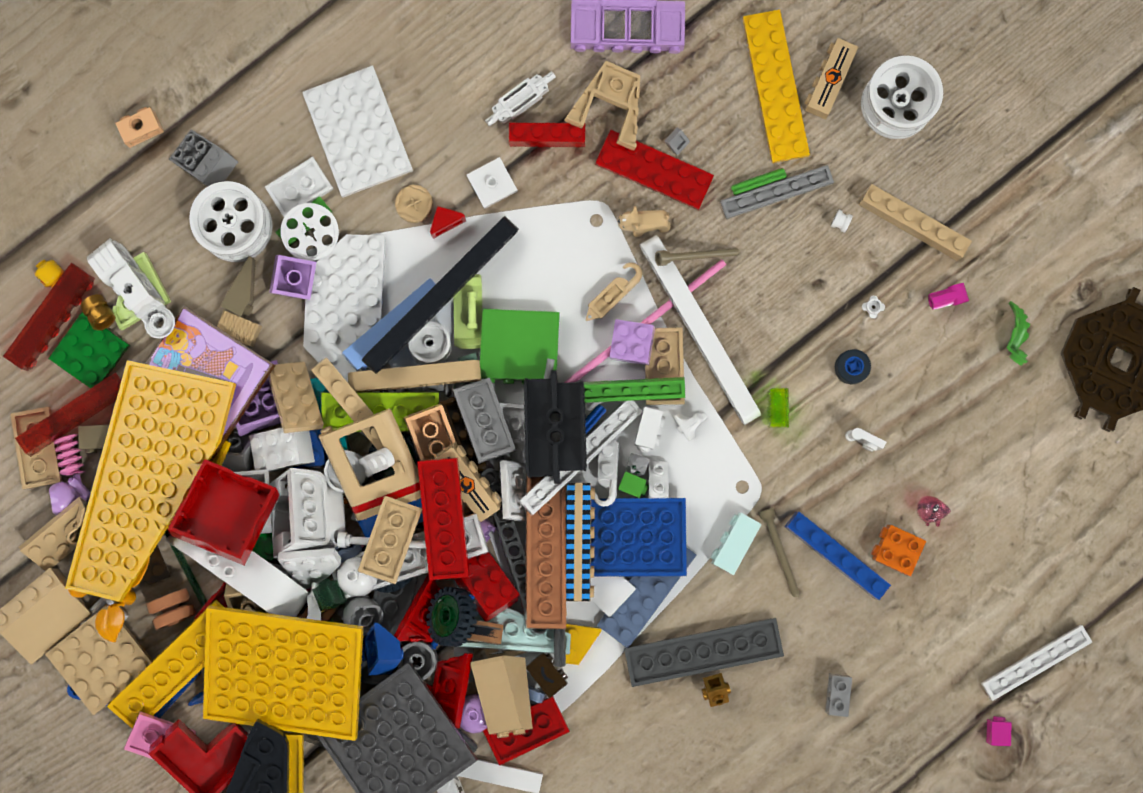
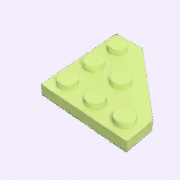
(125, 317)

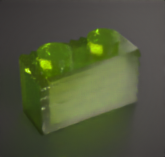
(778, 408)

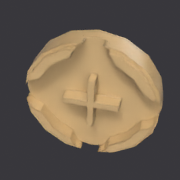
(414, 203)

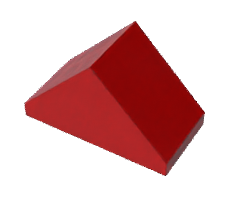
(445, 220)

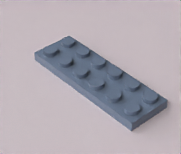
(640, 606)

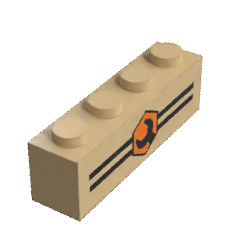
(831, 78)
(474, 487)

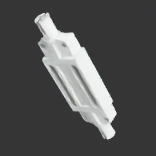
(521, 98)

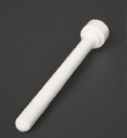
(345, 539)

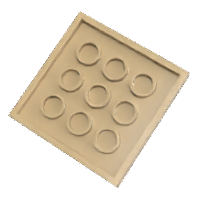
(96, 666)

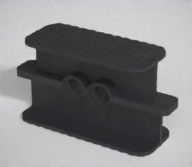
(541, 400)

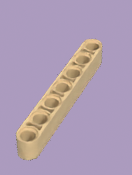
(415, 376)

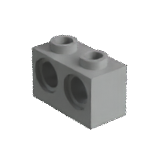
(838, 695)

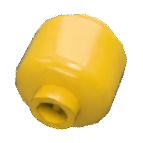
(48, 272)

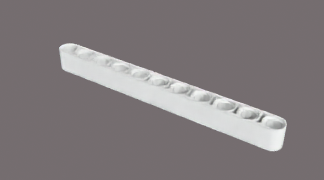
(702, 333)

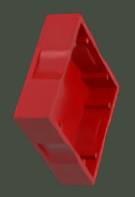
(224, 512)

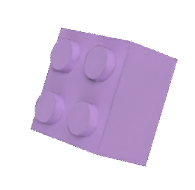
(632, 342)

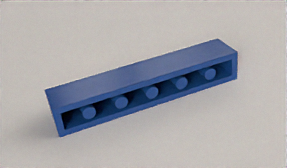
(837, 555)

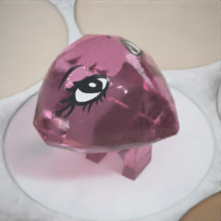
(932, 510)

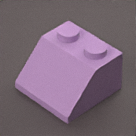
(292, 277)

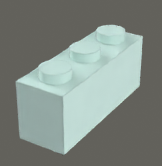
(735, 543)

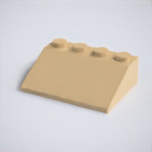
(41, 615)

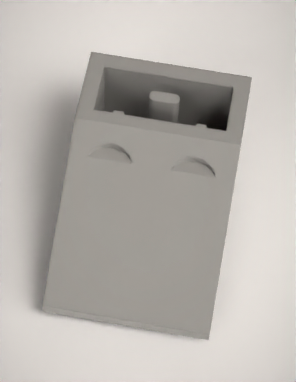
(203, 159)

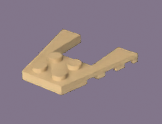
(618, 88)

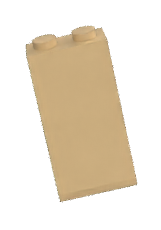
(503, 694)

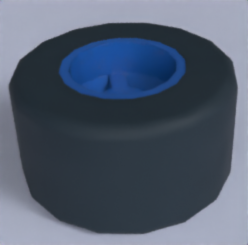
(856, 361)

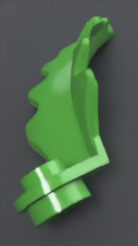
(1019, 335)

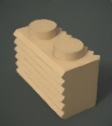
(239, 328)

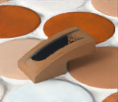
(487, 633)

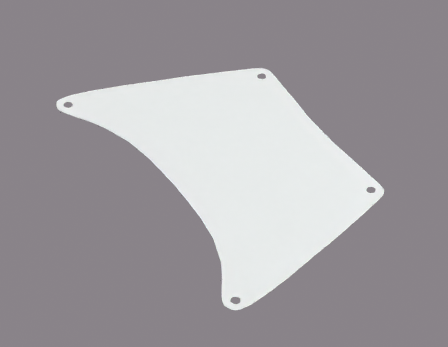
(560, 267)

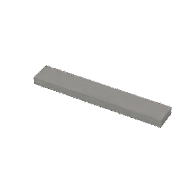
(777, 192)

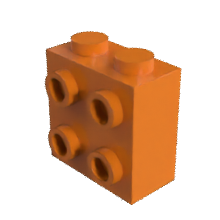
(898, 549)

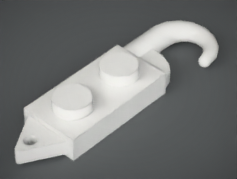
(608, 471)

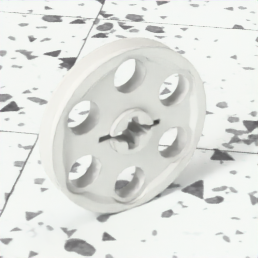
(319, 232)

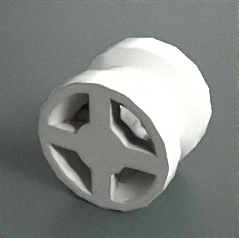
(841, 221)

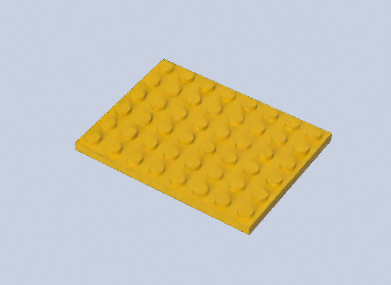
(282, 671)

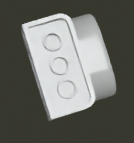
(306, 512)

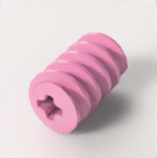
(68, 455)

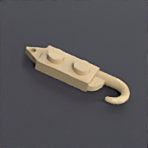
(613, 294)

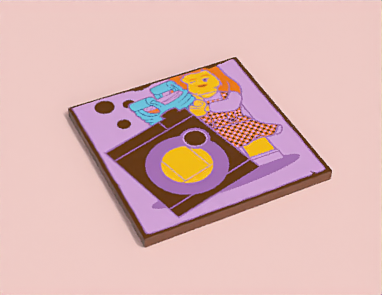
(209, 352)

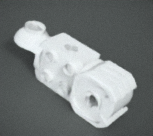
(121, 272)

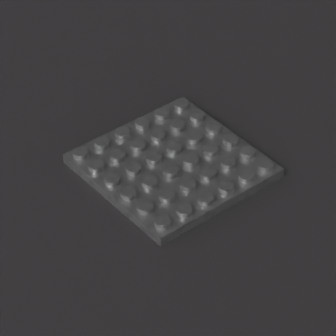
(401, 740)

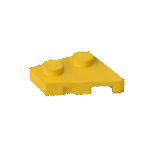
(581, 641)

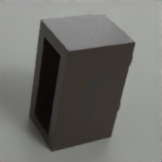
(546, 674)

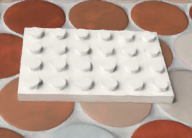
(357, 131)

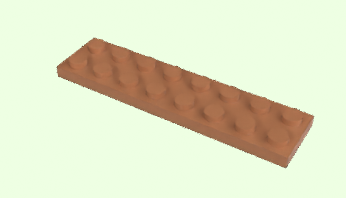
(546, 562)

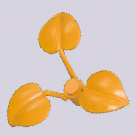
(110, 621)

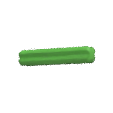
(758, 181)

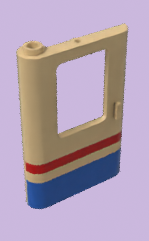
(368, 499)

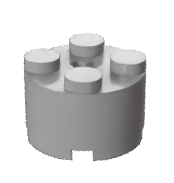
(427, 654)

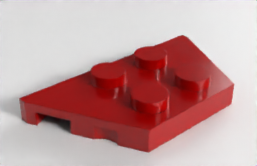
(414, 624)
(451, 685)

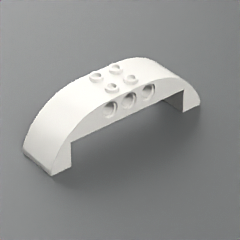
(255, 580)

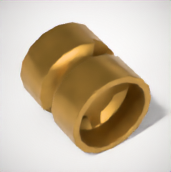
(97, 312)

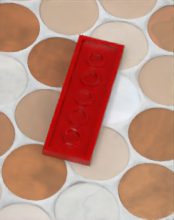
(655, 171)
(443, 518)

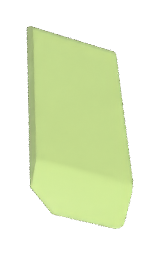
(468, 315)

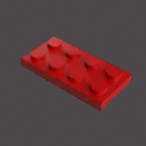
(547, 725)

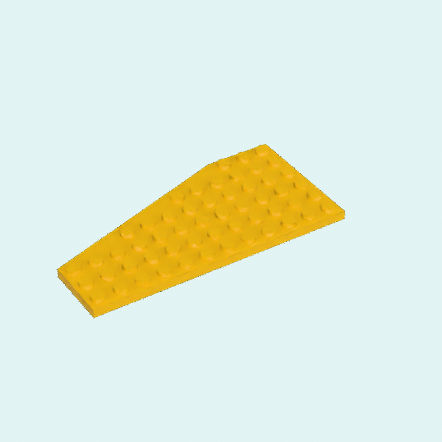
(150, 457)

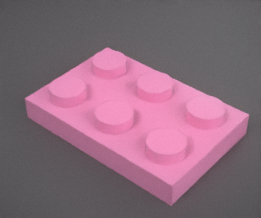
(145, 732)

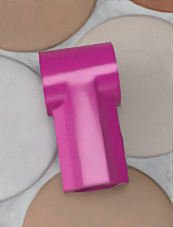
(952, 295)

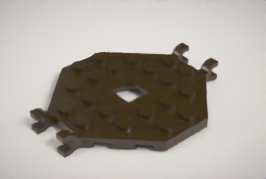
(1089, 357)

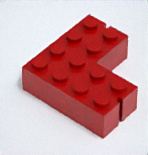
(198, 765)

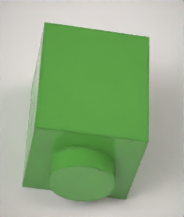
(633, 485)

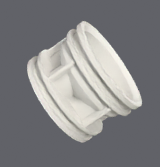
(919, 77)
(245, 244)

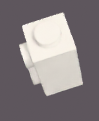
(648, 429)

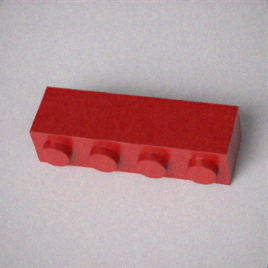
(546, 135)

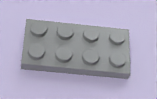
(484, 420)

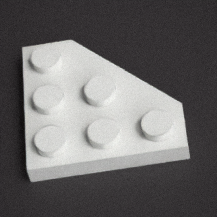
(310, 565)

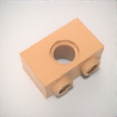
(150, 128)

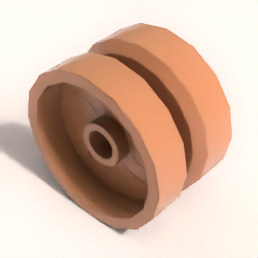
(171, 609)

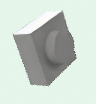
(677, 141)

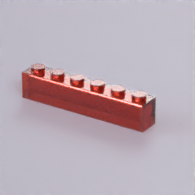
(49, 317)
(70, 416)

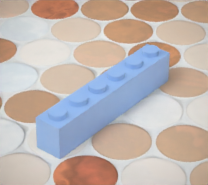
(367, 341)

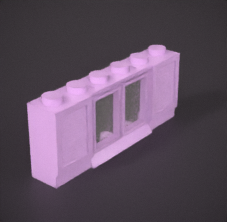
(628, 25)

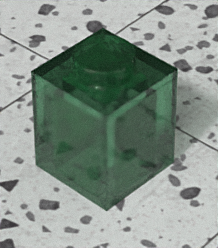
(328, 595)

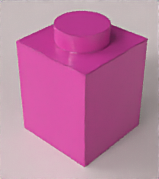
(998, 731)

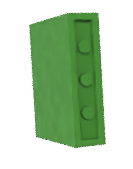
(517, 344)

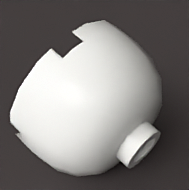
(352, 581)

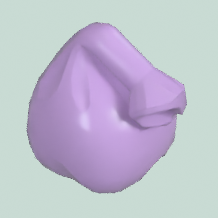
(65, 493)

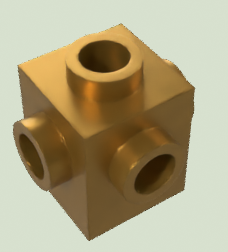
(716, 690)

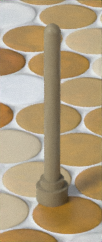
(663, 257)
(768, 517)

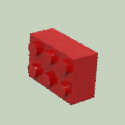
(489, 586)

